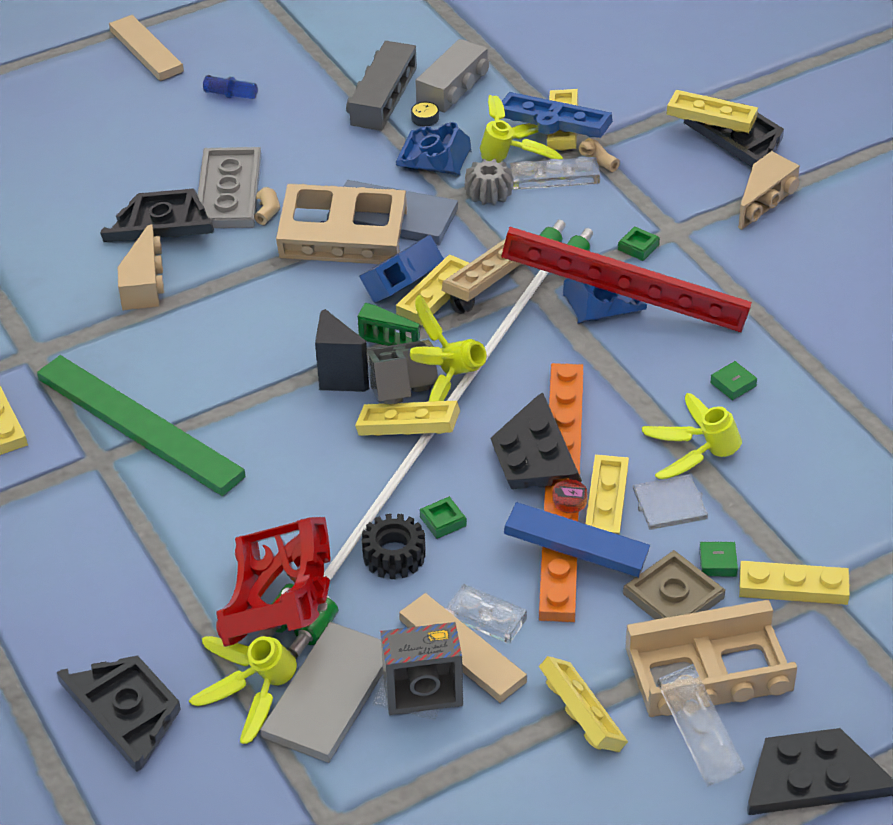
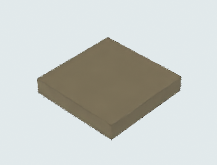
(673, 588)

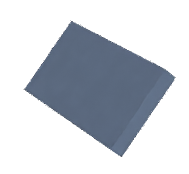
(424, 215)

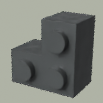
(394, 372)

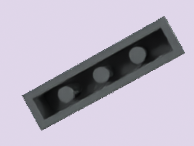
(382, 85)

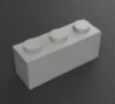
(452, 74)

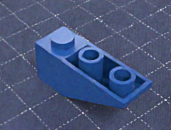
(401, 269)

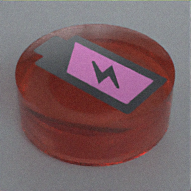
(570, 496)

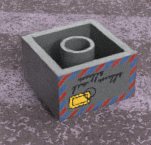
(422, 668)

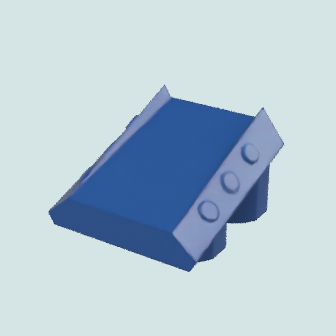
(436, 149)
(596, 303)

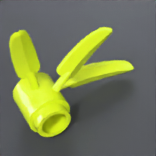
(499, 136)
(452, 357)
(715, 424)
(266, 658)

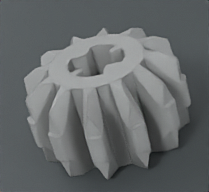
(489, 181)

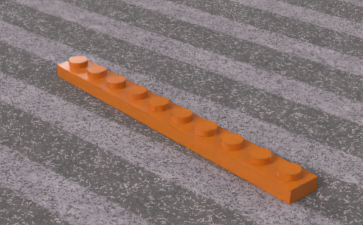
(559, 569)

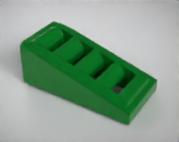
(379, 326)

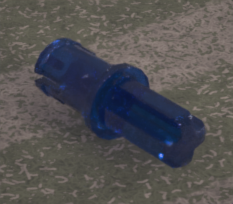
(230, 87)

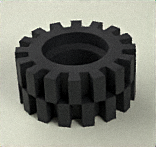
(397, 560)

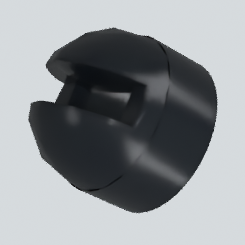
(460, 305)

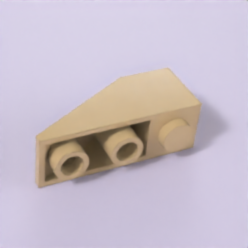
(768, 184)
(138, 273)

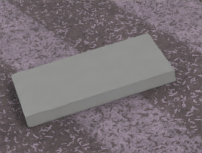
(230, 185)
(326, 693)

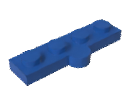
(556, 115)

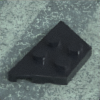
(748, 147)
(170, 212)
(533, 448)
(125, 704)
(813, 772)

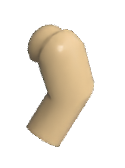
(593, 148)
(269, 203)

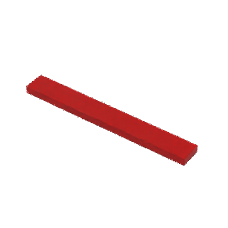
(626, 279)

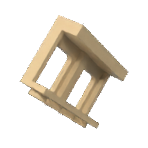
(339, 237)
(702, 641)

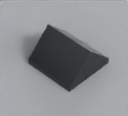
(340, 356)

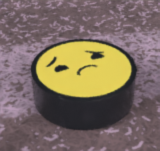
(425, 114)

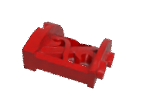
(295, 607)

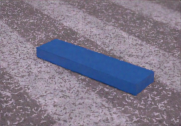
(577, 539)

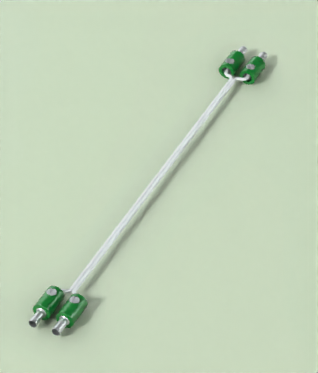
(310, 634)

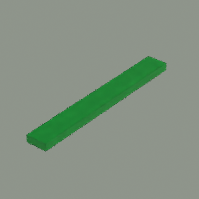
(142, 425)

